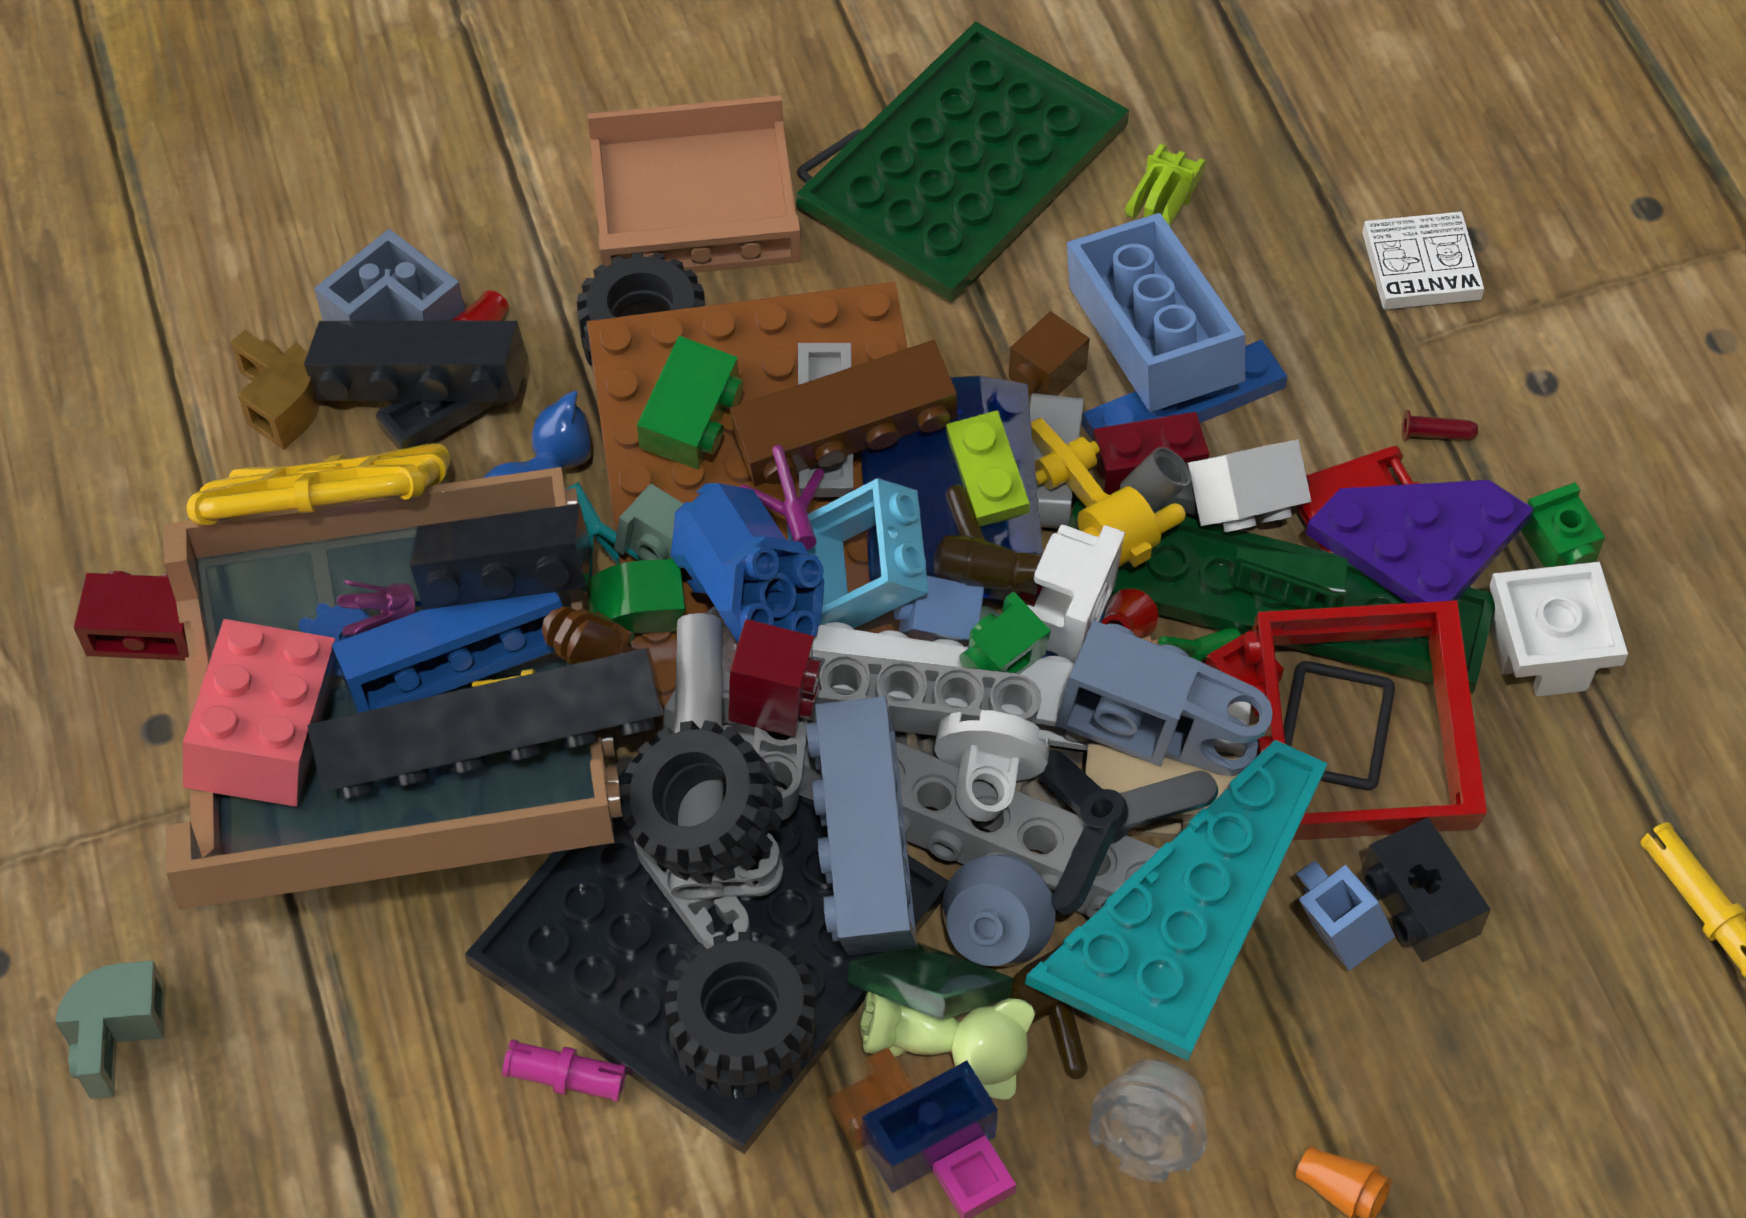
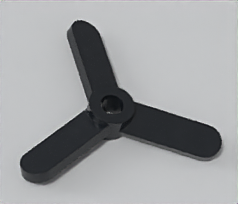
(1111, 816)

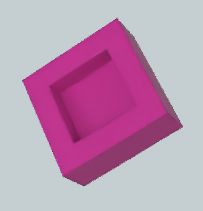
(974, 1178)

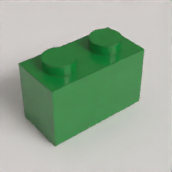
(689, 403)

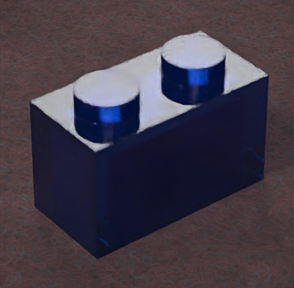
(928, 1125)

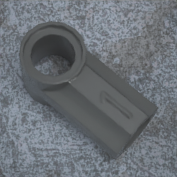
(1163, 480)

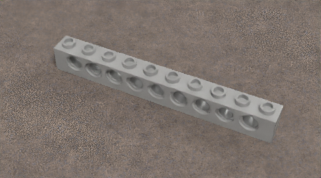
(953, 835)

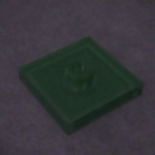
(930, 981)

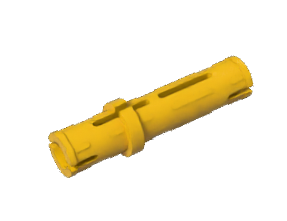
(1721, 918)

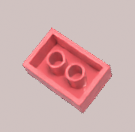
(255, 711)

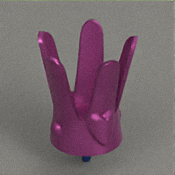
(392, 601)

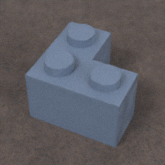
(389, 284)

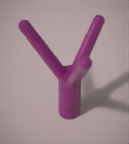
(793, 507)

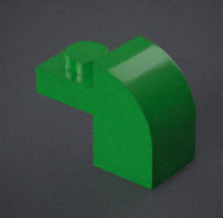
(639, 595)

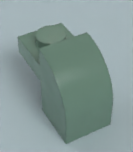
(106, 1008)

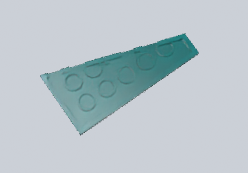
(1179, 922)

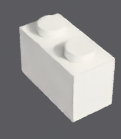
(1250, 484)

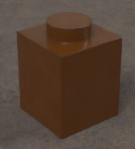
(1049, 356)

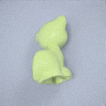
(988, 1037)

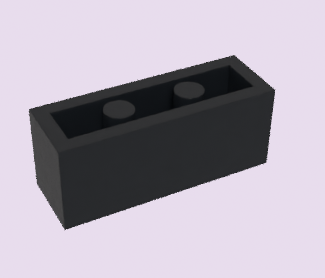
(501, 556)

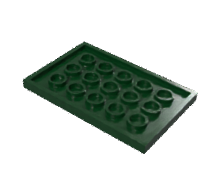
(962, 160)

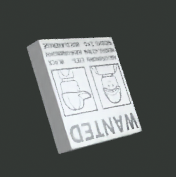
(1422, 260)

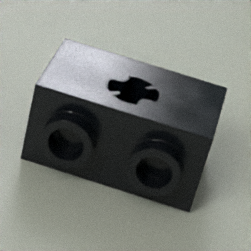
(1424, 890)

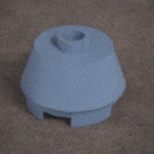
(998, 911)

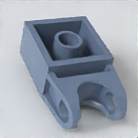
(1158, 702)

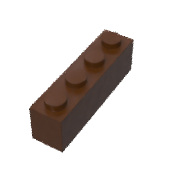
(846, 412)

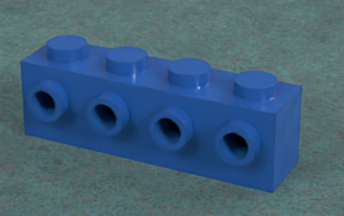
(442, 649)

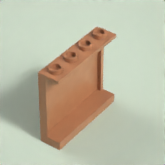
(696, 184)

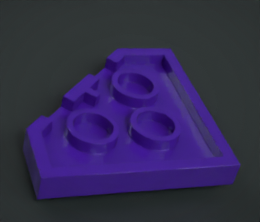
(1421, 537)

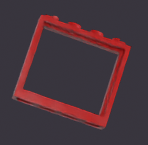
(1460, 748)

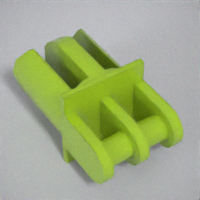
(1166, 184)

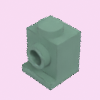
(648, 525)

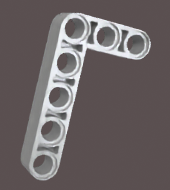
(922, 714)

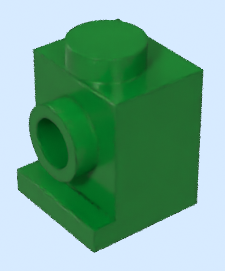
(1562, 528)
(1007, 641)

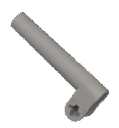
(701, 699)

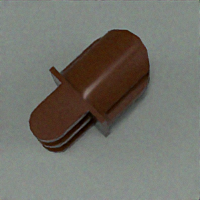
(584, 635)

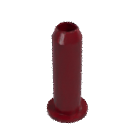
(1438, 427)

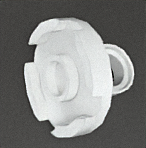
(991, 749)

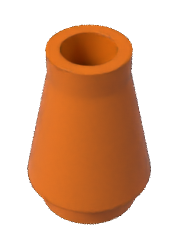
(1346, 1183)

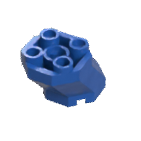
(746, 562)

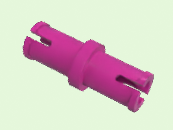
(564, 1070)

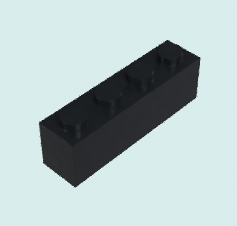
(416, 361)

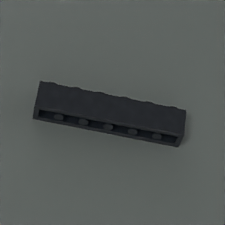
(486, 720)

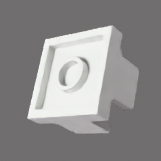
(1077, 583)
(1555, 626)

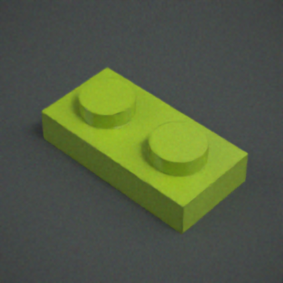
(988, 468)

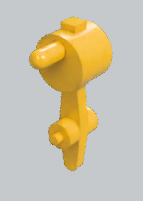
(1121, 510)

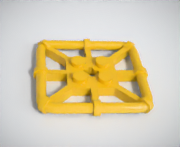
(321, 483)

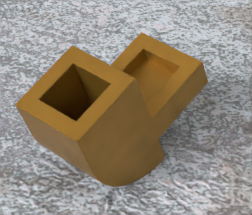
(280, 393)

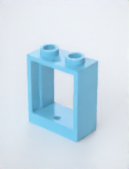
(900, 544)

